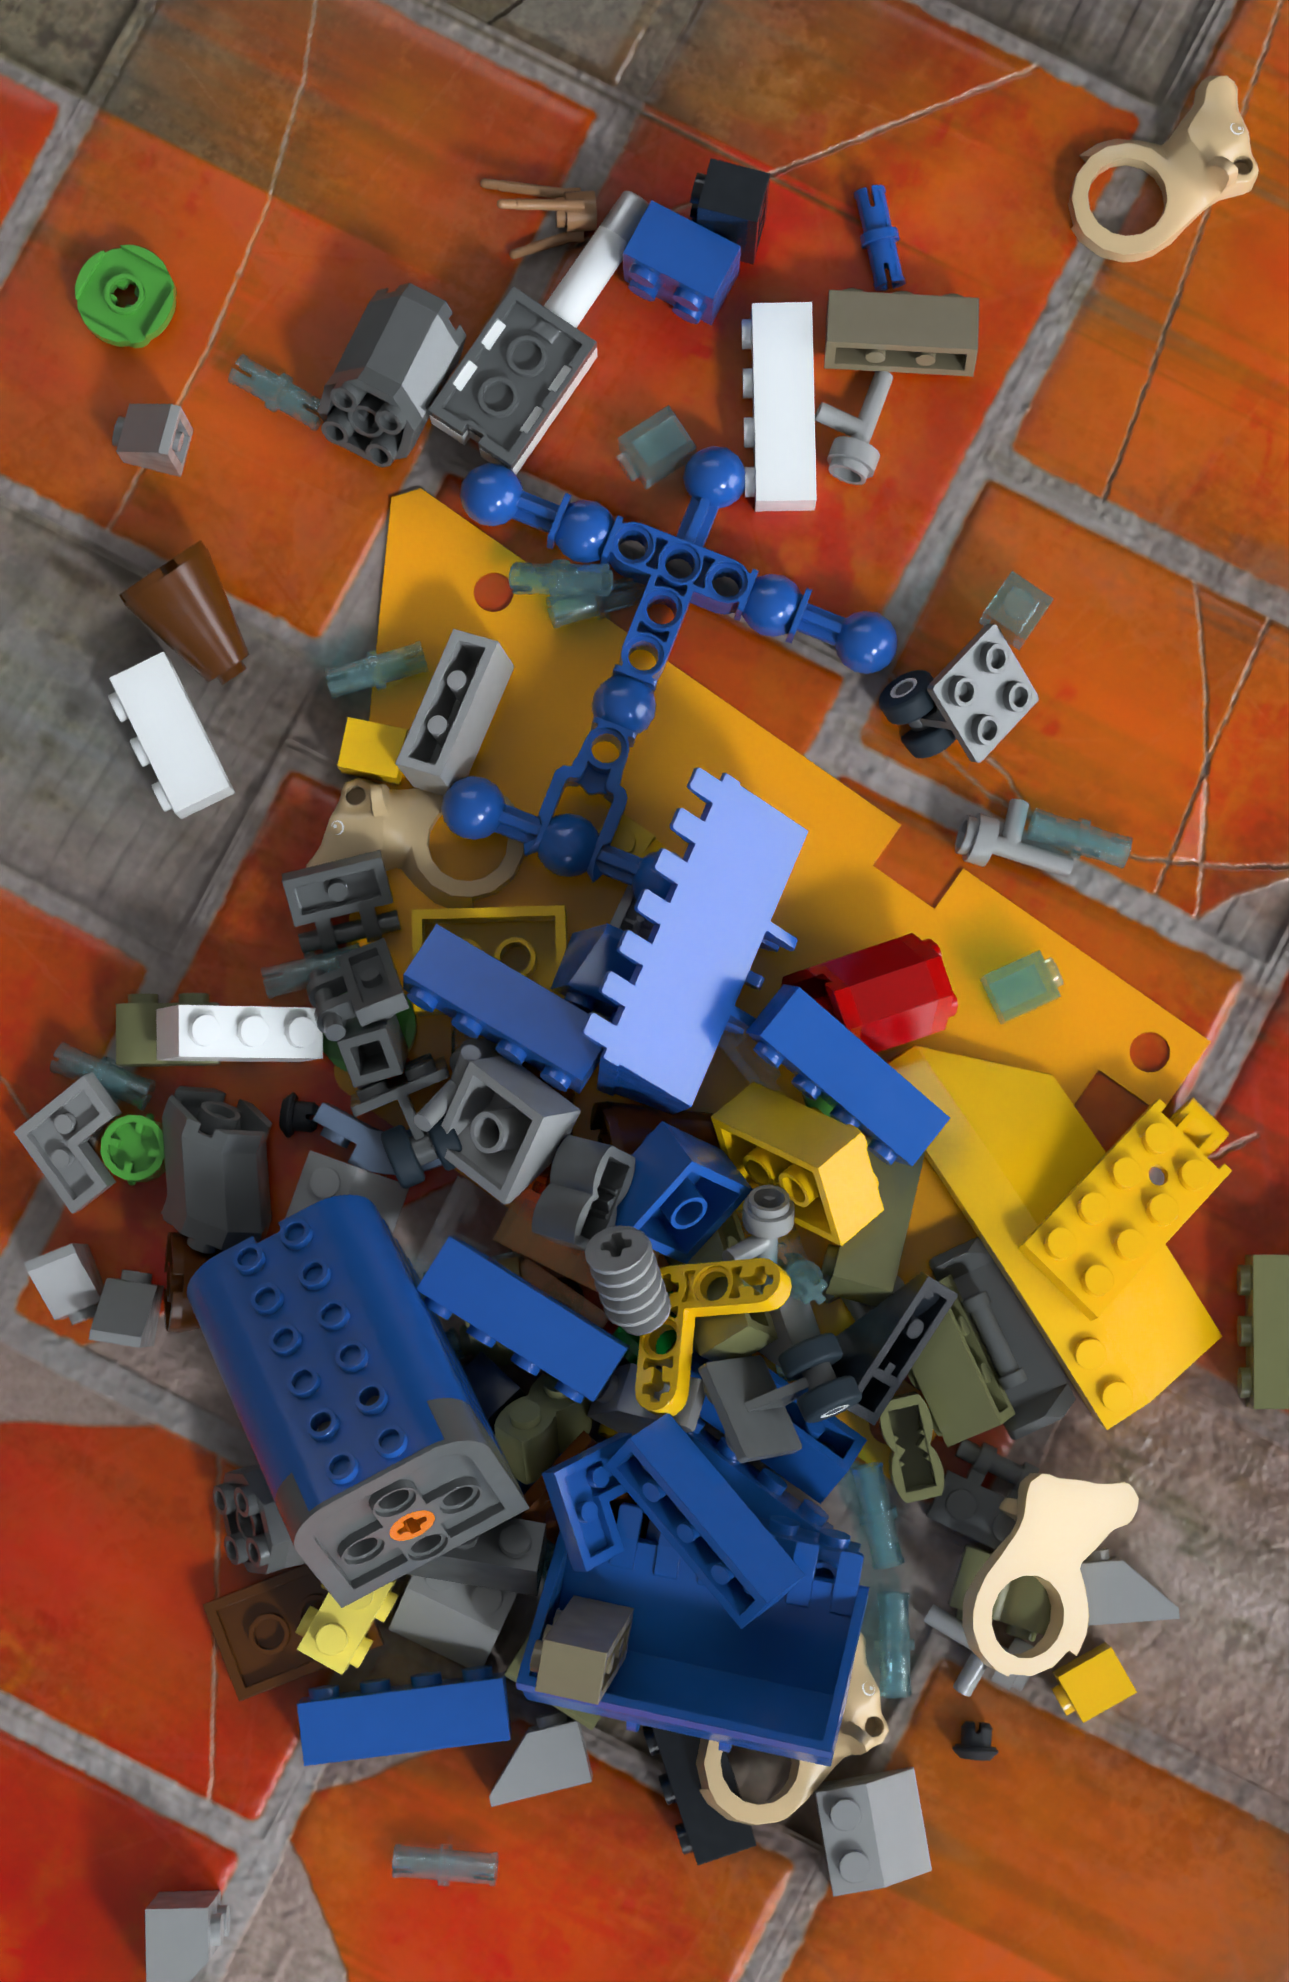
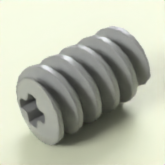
(628, 1279)

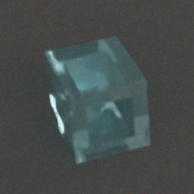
(655, 448)
(1016, 609)
(1022, 986)

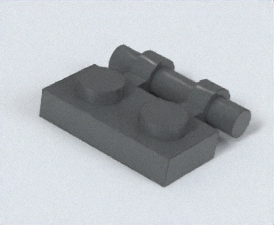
(338, 890)
(370, 985)
(971, 1507)

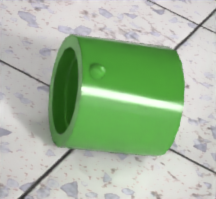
(134, 1148)

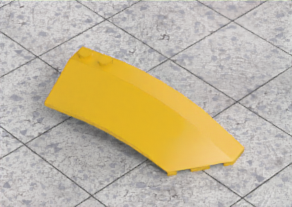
(1007, 1164)

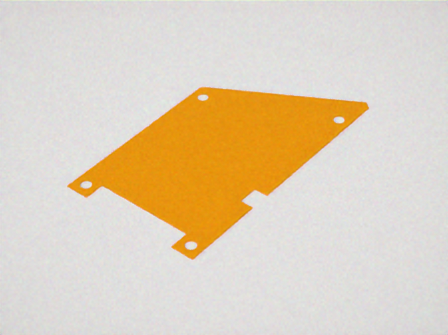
(829, 903)

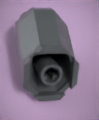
(391, 374)
(215, 1169)
(253, 1523)

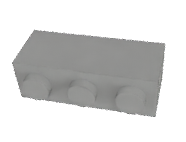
(455, 712)

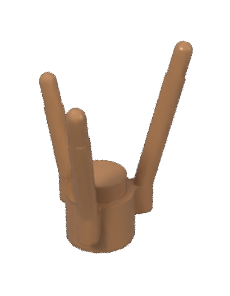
(572, 210)

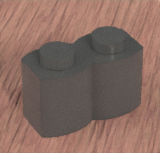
(583, 1192)

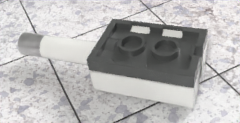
(533, 353)

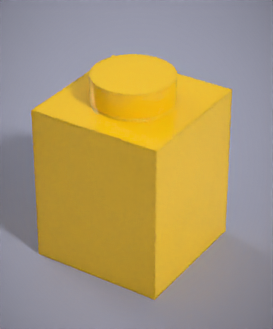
(371, 750)
(1092, 1683)

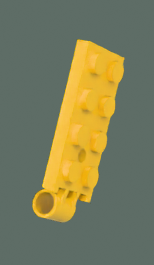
(1121, 1218)

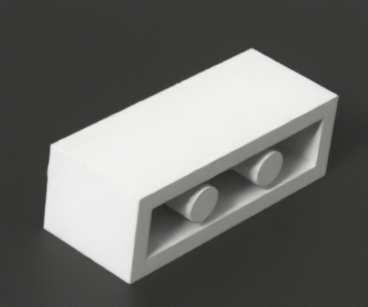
(169, 736)
(238, 1034)

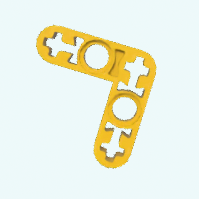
(690, 1303)

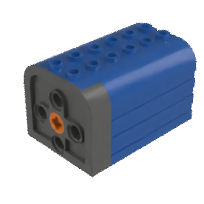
(352, 1397)

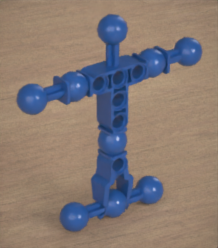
(626, 701)

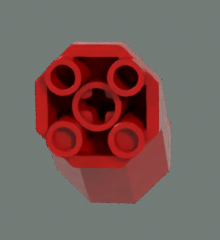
(884, 991)

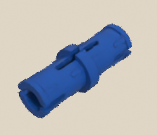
(879, 237)

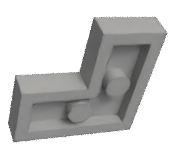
(60, 1137)

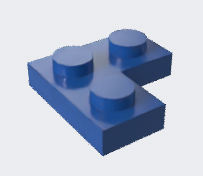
(581, 1499)

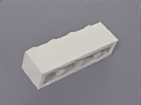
(782, 406)

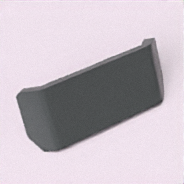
(1010, 1337)

